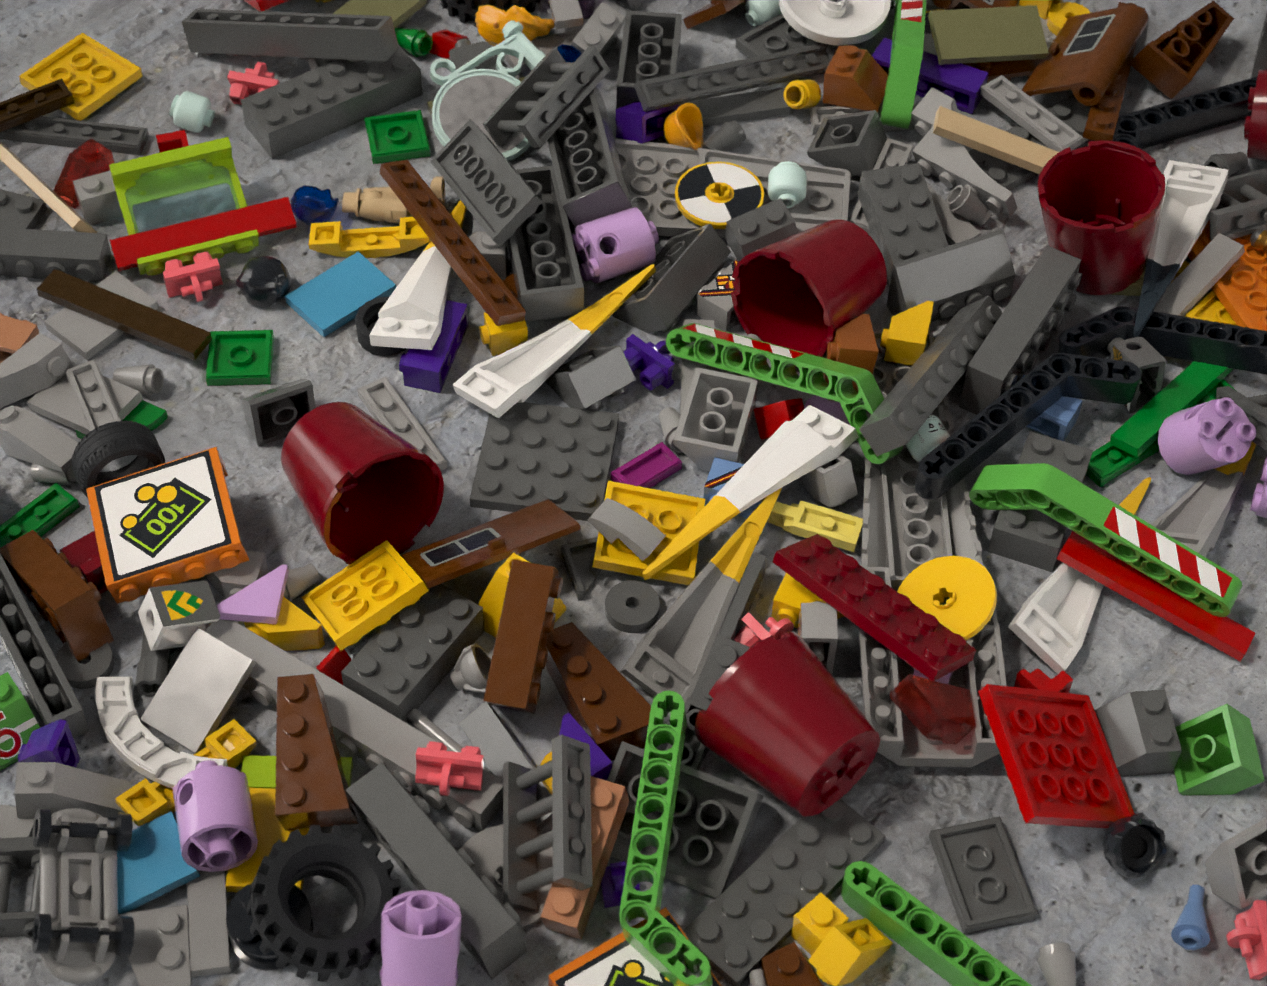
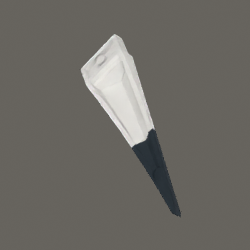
(1185, 211)

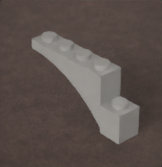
(951, 160)

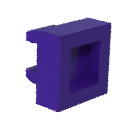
(613, 884)

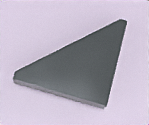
(579, 561)

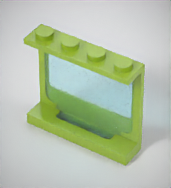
(178, 189)

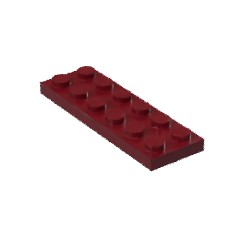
(875, 607)

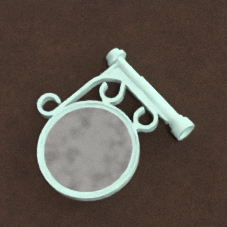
(480, 92)

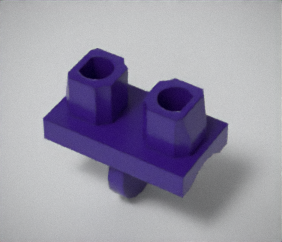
(651, 360)

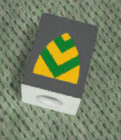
(175, 611)

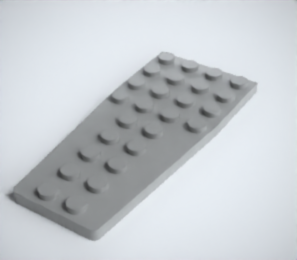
(655, 168)

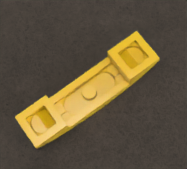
(370, 242)
(151, 800)

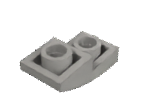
(621, 522)

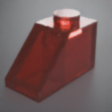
(85, 161)
(935, 708)

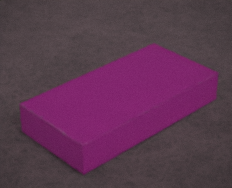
(648, 467)

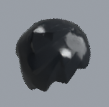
(264, 281)
(1134, 845)

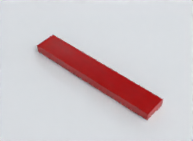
(265, 217)
(1134, 585)

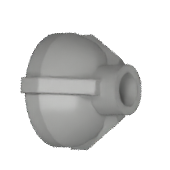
(471, 669)

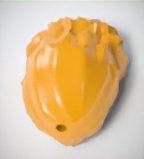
(491, 21)

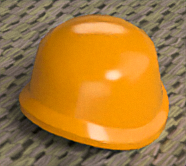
(685, 127)

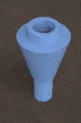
(1191, 927)

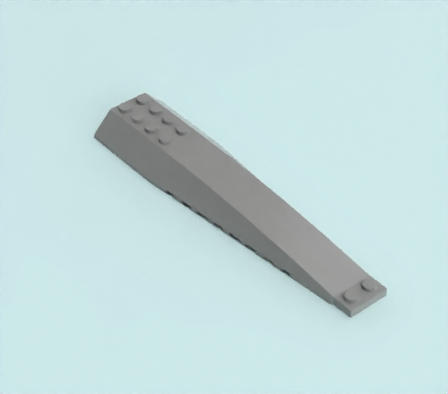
(897, 537)

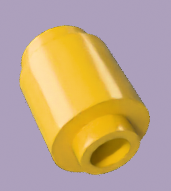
(802, 94)

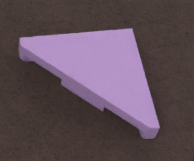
(258, 601)

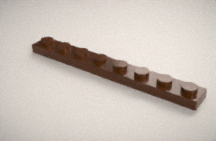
(1104, 115)
(452, 243)

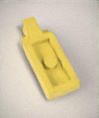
(810, 519)

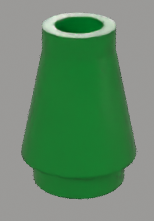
(414, 41)

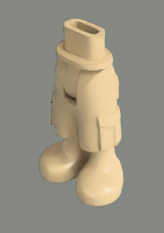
(382, 202)

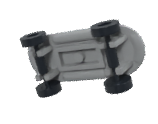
(79, 893)

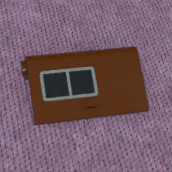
(1088, 53)
(490, 542)

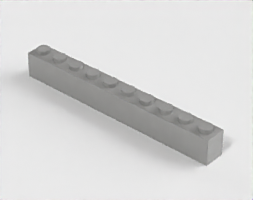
(361, 726)

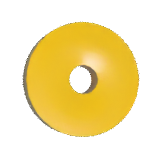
(1061, 12)

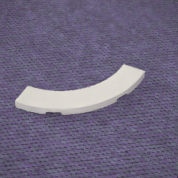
(134, 741)

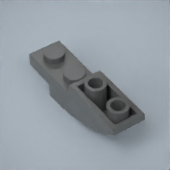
(721, 657)

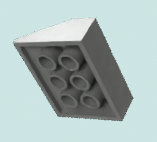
(707, 825)

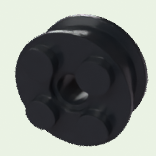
(238, 924)

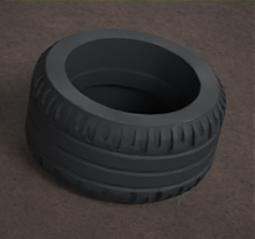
(110, 443)

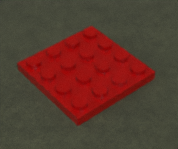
(1055, 757)

